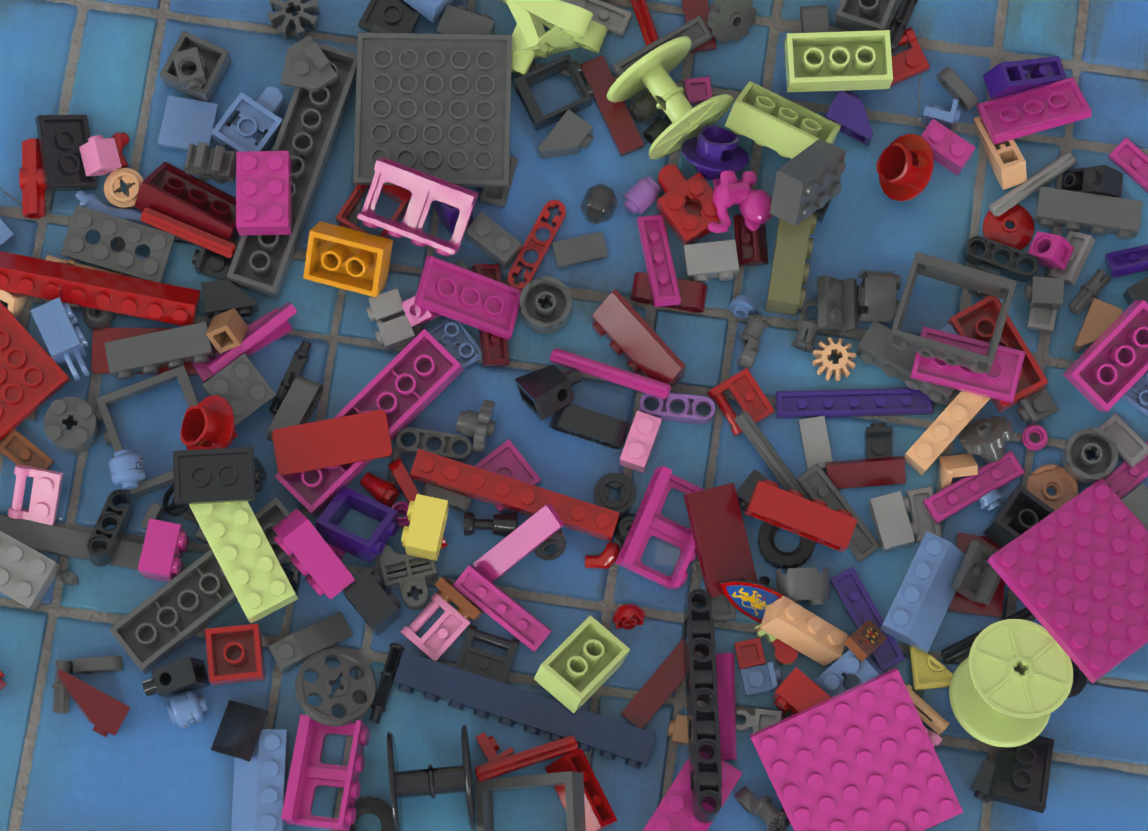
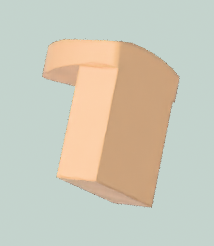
(15, 302)
(956, 466)

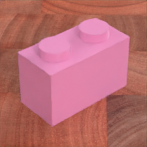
(640, 441)

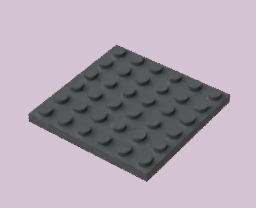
(434, 106)

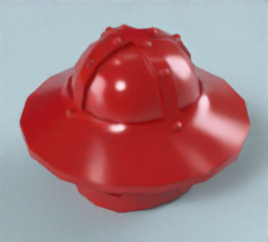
(905, 167)
(208, 424)

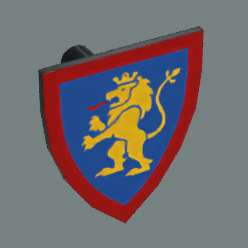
(751, 597)

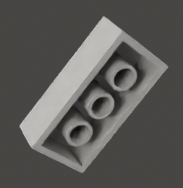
(24, 572)

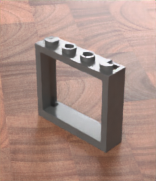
(963, 277)
(111, 435)
(573, 794)

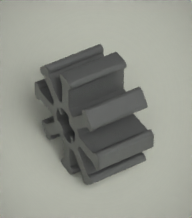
(283, 16)
(210, 163)

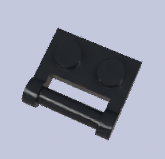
(484, 662)

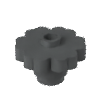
(731, 19)
(477, 425)
(987, 438)

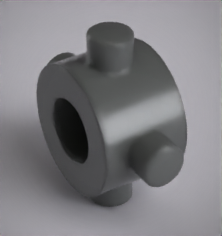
(69, 578)

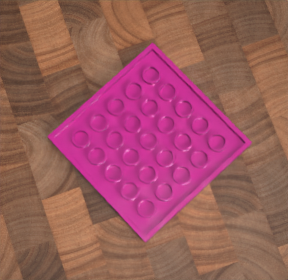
(1084, 578)
(858, 763)

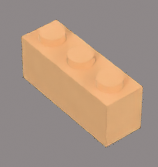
(803, 631)

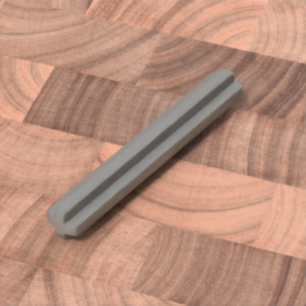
(1032, 184)

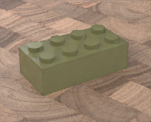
(789, 266)

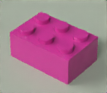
(263, 193)
(312, 555)

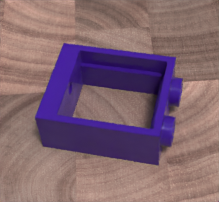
(364, 549)

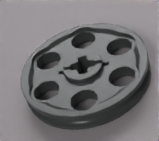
(343, 695)

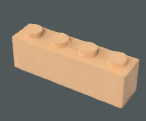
(944, 430)

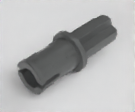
(1089, 292)
(61, 696)

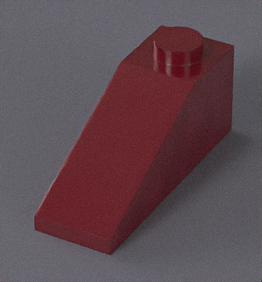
(95, 705)

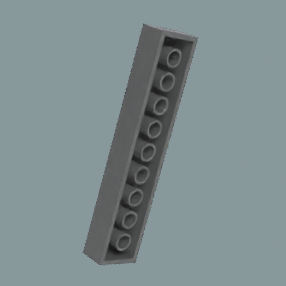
(309, 136)

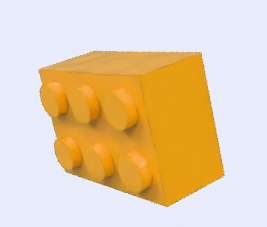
(348, 259)

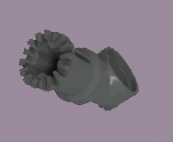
(806, 325)
(750, 338)
(761, 808)

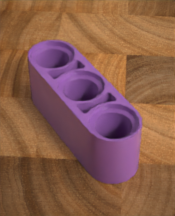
(690, 404)

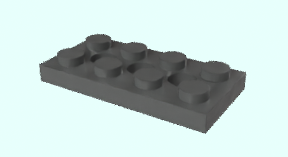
(111, 228)

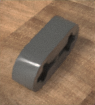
(957, 88)
(455, 500)
(97, 665)

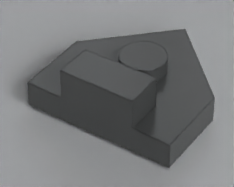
(307, 67)

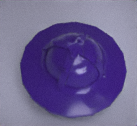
(715, 152)

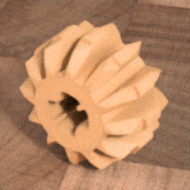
(823, 356)

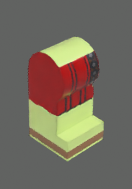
(783, 654)

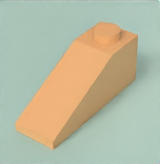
(1004, 158)

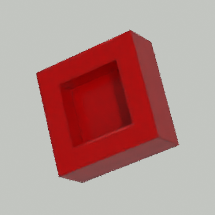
(749, 653)

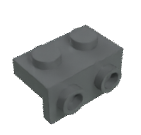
(976, 576)

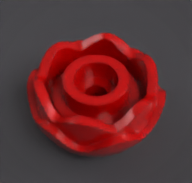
(628, 616)

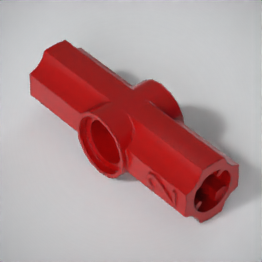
(32, 181)

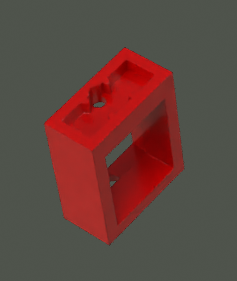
(394, 192)

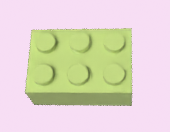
(581, 664)

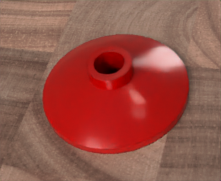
(1019, 236)

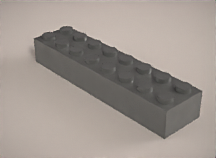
(187, 602)

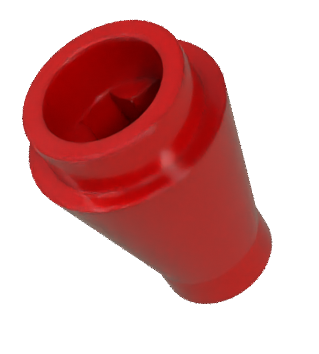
(380, 489)

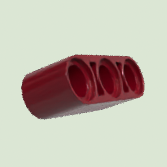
(692, 293)

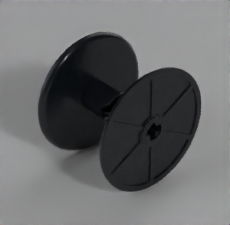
(430, 781)

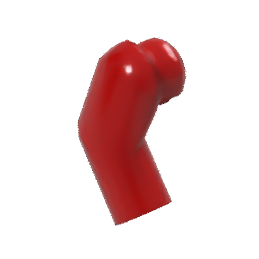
(121, 140)

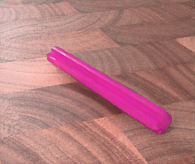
(610, 373)

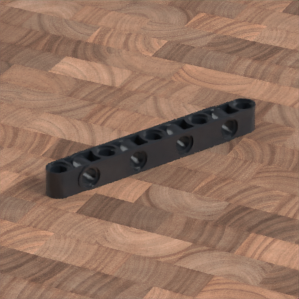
(702, 722)

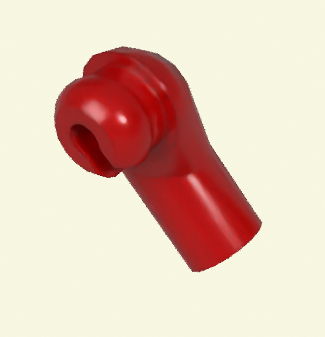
(605, 559)

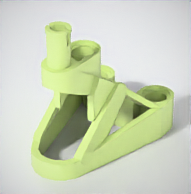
(568, 26)

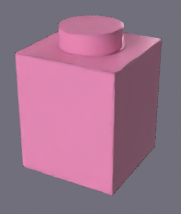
(100, 156)

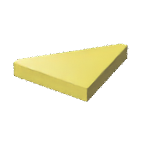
(927, 671)

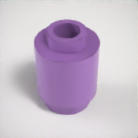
(641, 195)

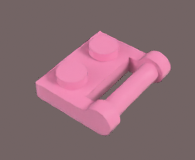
(43, 497)
(443, 631)

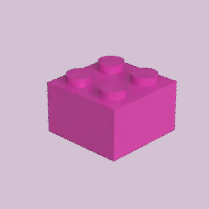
(163, 550)

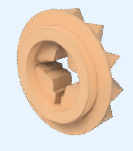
(113, 185)

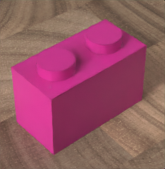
(948, 147)

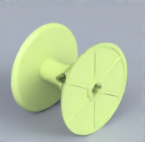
(652, 73)
(1010, 683)

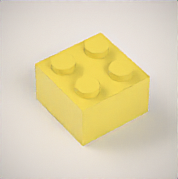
(426, 527)

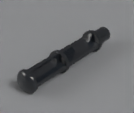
(900, 22)
(295, 369)
(386, 681)

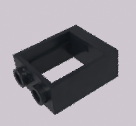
(574, 70)

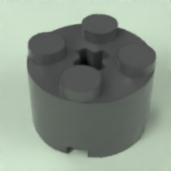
(537, 294)
(877, 296)
(80, 437)
(1103, 459)
(804, 584)

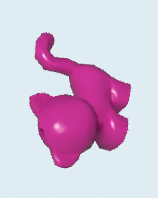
(753, 204)

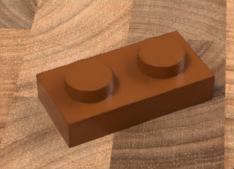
(23, 452)
(466, 606)

